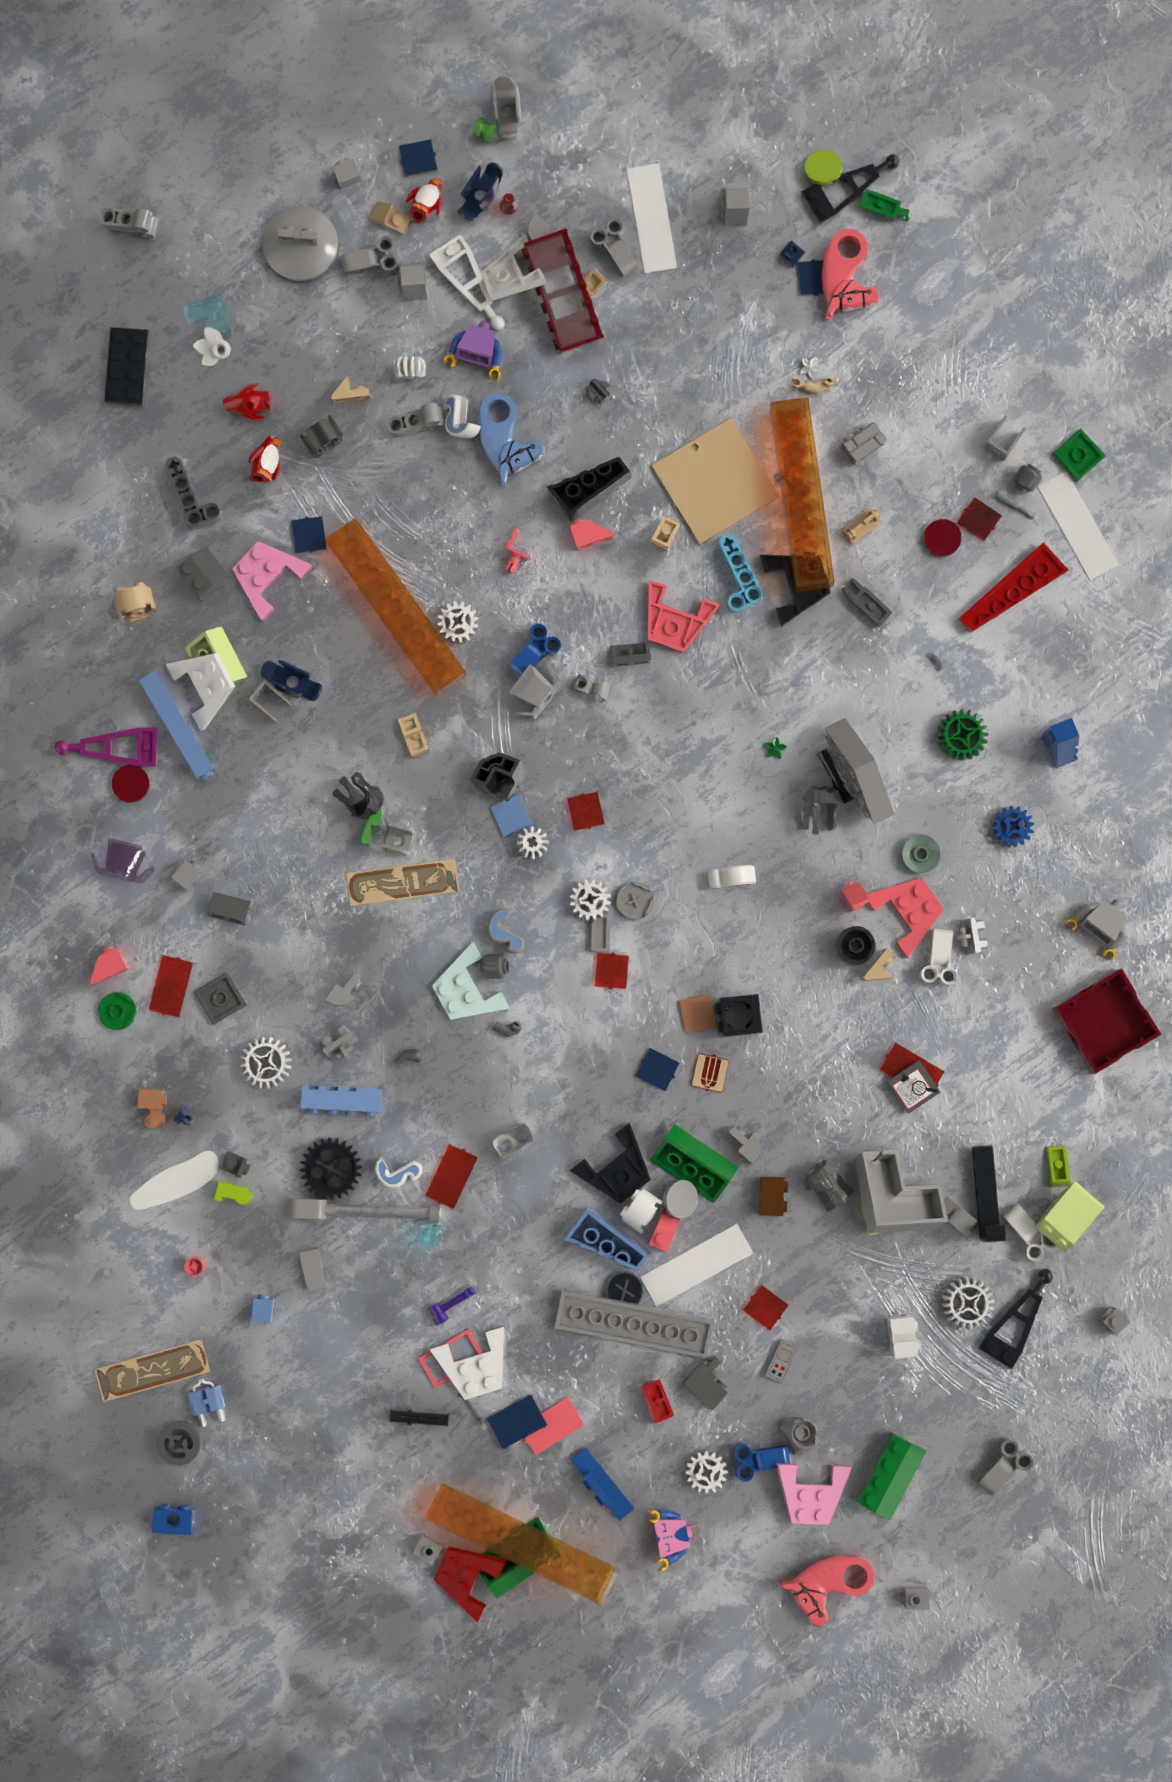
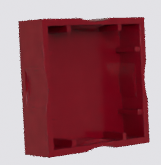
(1106, 1021)

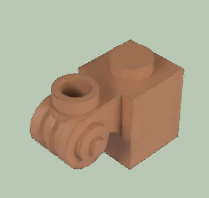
(154, 1102)

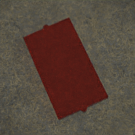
(171, 986)
(902, 1058)
(451, 1176)

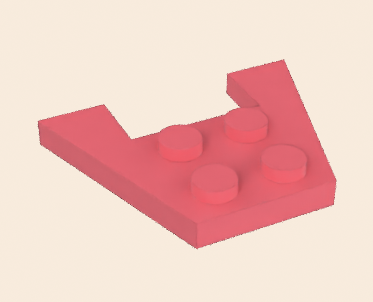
(671, 626)
(915, 905)

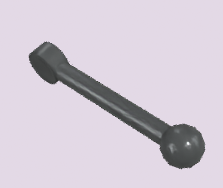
(480, 1420)

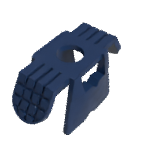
(488, 182)
(278, 677)

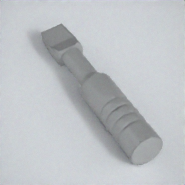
(1015, 504)

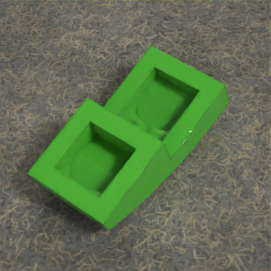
(374, 821)

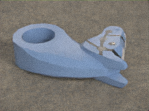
(496, 438)

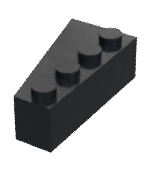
(588, 488)

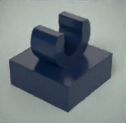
(792, 254)

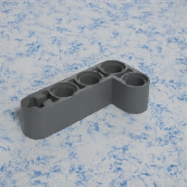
(187, 492)

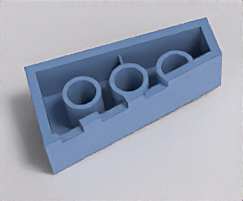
(341, 1098)
(606, 1239)

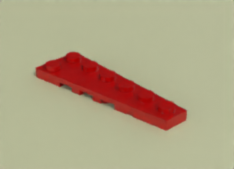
(1025, 579)

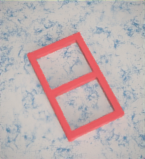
(447, 1342)

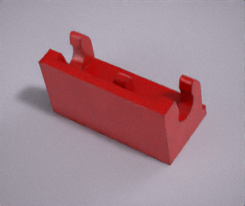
(656, 1401)

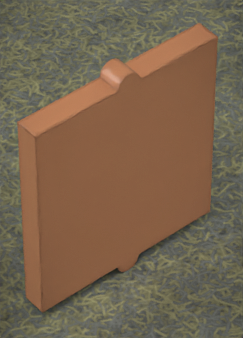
(697, 1013)

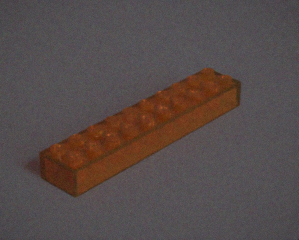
(801, 494)
(395, 607)
(522, 1544)

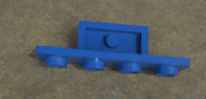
(598, 1480)

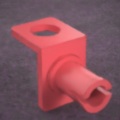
(516, 555)

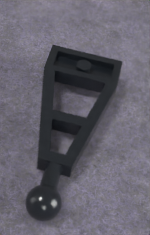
(821, 205)
(998, 1348)

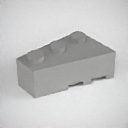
(735, 206)
(412, 281)

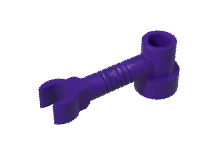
(439, 1312)

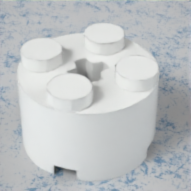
(641, 1210)

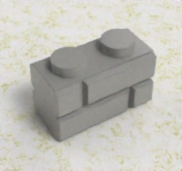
(864, 442)

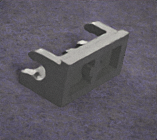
(630, 654)
(229, 908)

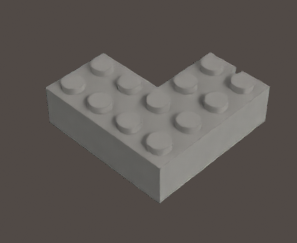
(860, 770)
(889, 1203)

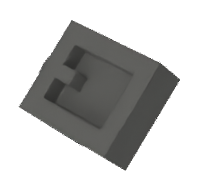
(235, 1164)

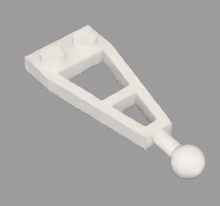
(449, 254)

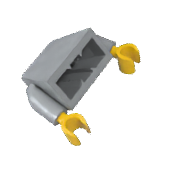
(1104, 923)

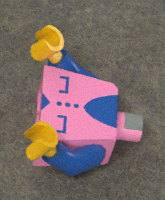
(671, 1535)

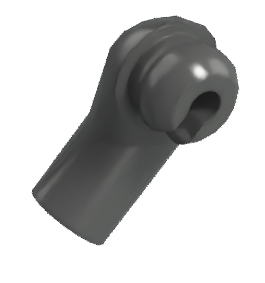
(508, 1030)
(409, 1054)

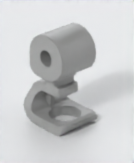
(586, 685)

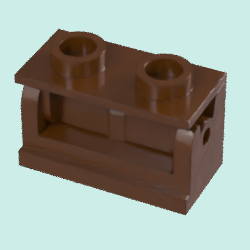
(772, 1196)

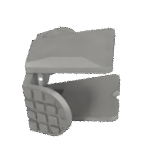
(502, 96)
(533, 690)

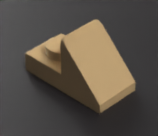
(389, 217)
(345, 394)
(665, 533)
(875, 971)

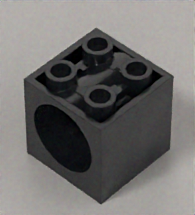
(750, 1002)

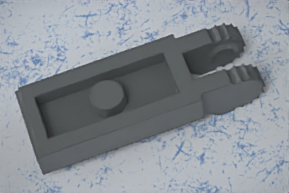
(868, 603)

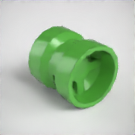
(485, 129)

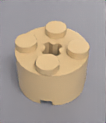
(134, 602)

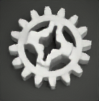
(450, 632)
(583, 901)
(715, 1468)

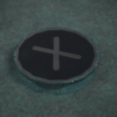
(625, 1287)

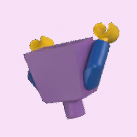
(477, 346)

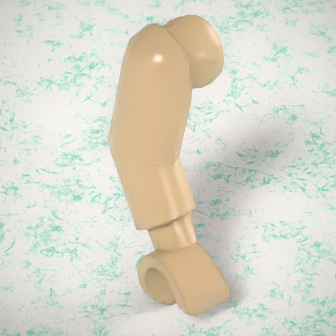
(816, 387)

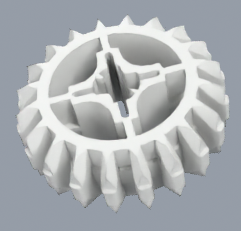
(270, 1054)
(975, 1297)

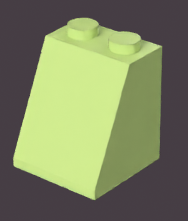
(1069, 1216)

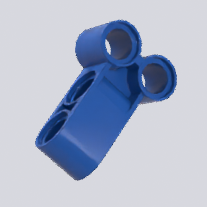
(534, 651)
(760, 1459)

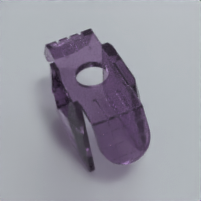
(123, 862)

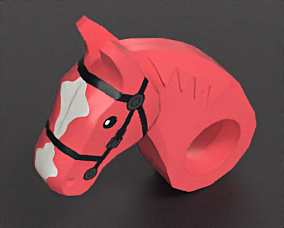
(839, 288)
(826, 1576)

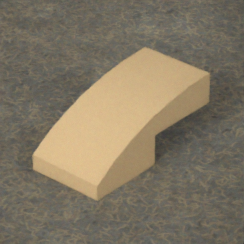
(595, 282)
(413, 735)

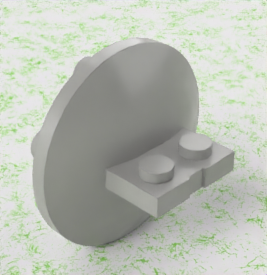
(300, 243)

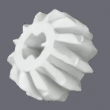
(409, 367)
(539, 841)

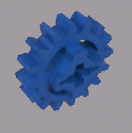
(1020, 832)

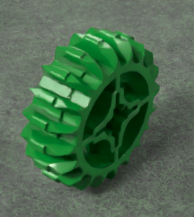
(964, 742)

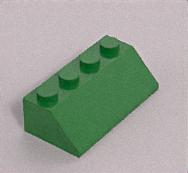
(694, 1162)
(891, 1476)
(511, 1573)

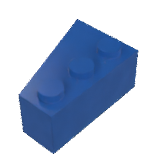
(1061, 742)

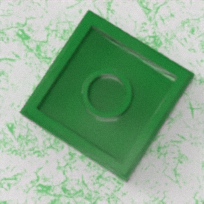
(1078, 455)

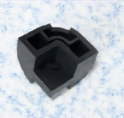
(498, 775)

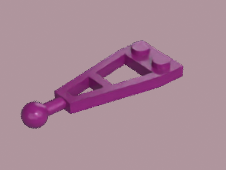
(146, 747)

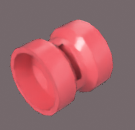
(191, 1266)

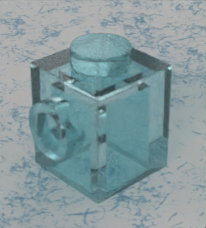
(430, 1236)

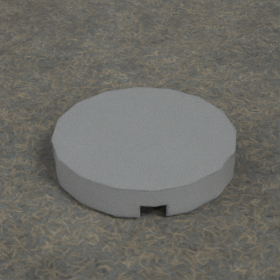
(634, 900)
(680, 1199)

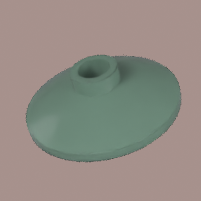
(928, 847)

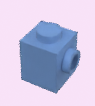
(262, 1309)

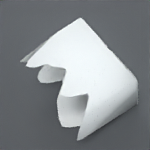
(515, 1144)

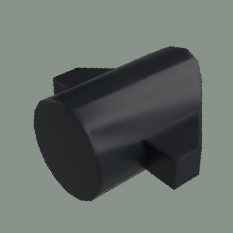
(598, 391)

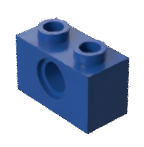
(161, 1521)

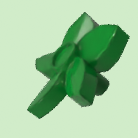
(775, 748)

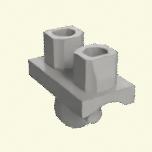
(969, 936)
(341, 1046)

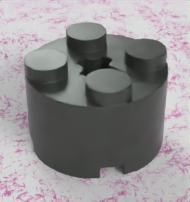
(322, 436)
(845, 950)

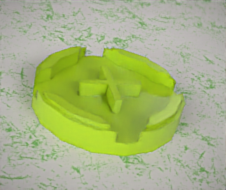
(823, 167)

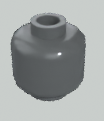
(1027, 478)
(495, 966)

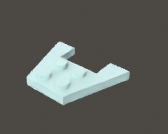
(459, 992)

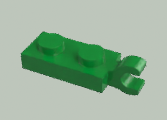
(884, 206)

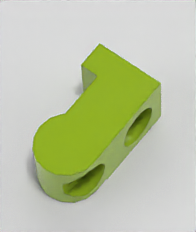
(239, 1193)

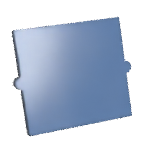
(511, 815)

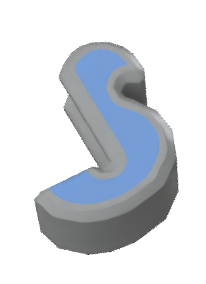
(502, 935)

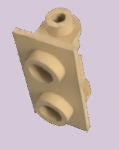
(862, 525)

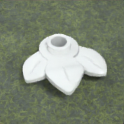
(210, 347)

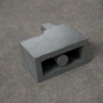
(704, 1386)

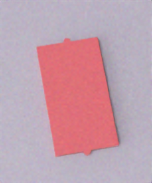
(560, 1421)

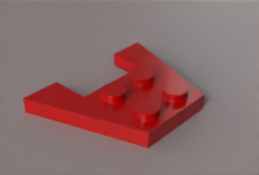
(459, 1573)

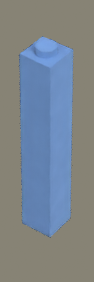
(177, 726)

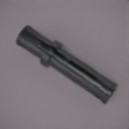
(835, 776)
(395, 1416)

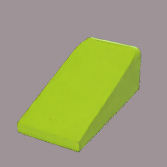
(1058, 1166)

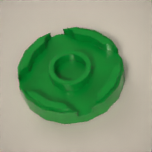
(117, 1011)

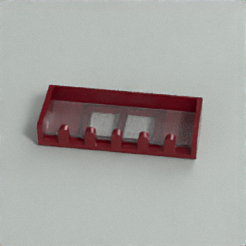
(565, 293)

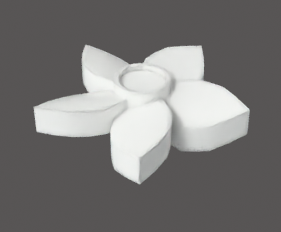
(810, 367)

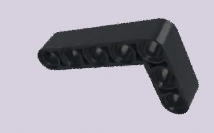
(986, 1195)

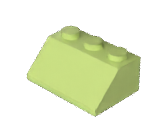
(213, 642)

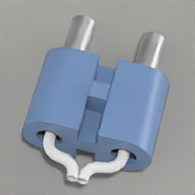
(206, 1400)

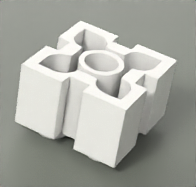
(902, 1336)

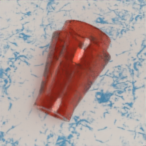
(508, 207)

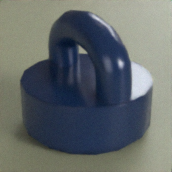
(180, 1117)

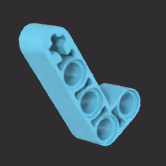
(737, 571)

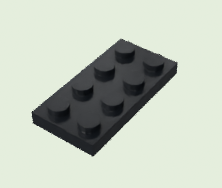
(126, 366)

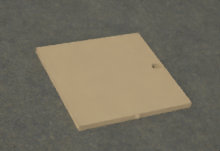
(715, 481)

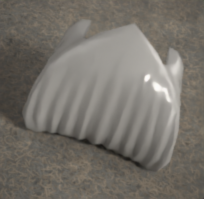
(800, 1434)

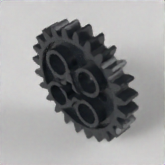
(322, 1184)

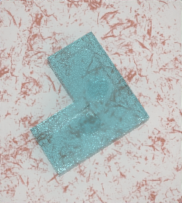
(210, 309)

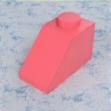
(588, 534)
(854, 896)
(108, 965)
(664, 1231)

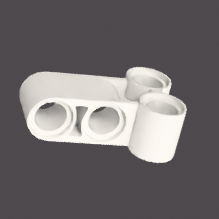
(940, 957)
(1026, 1230)

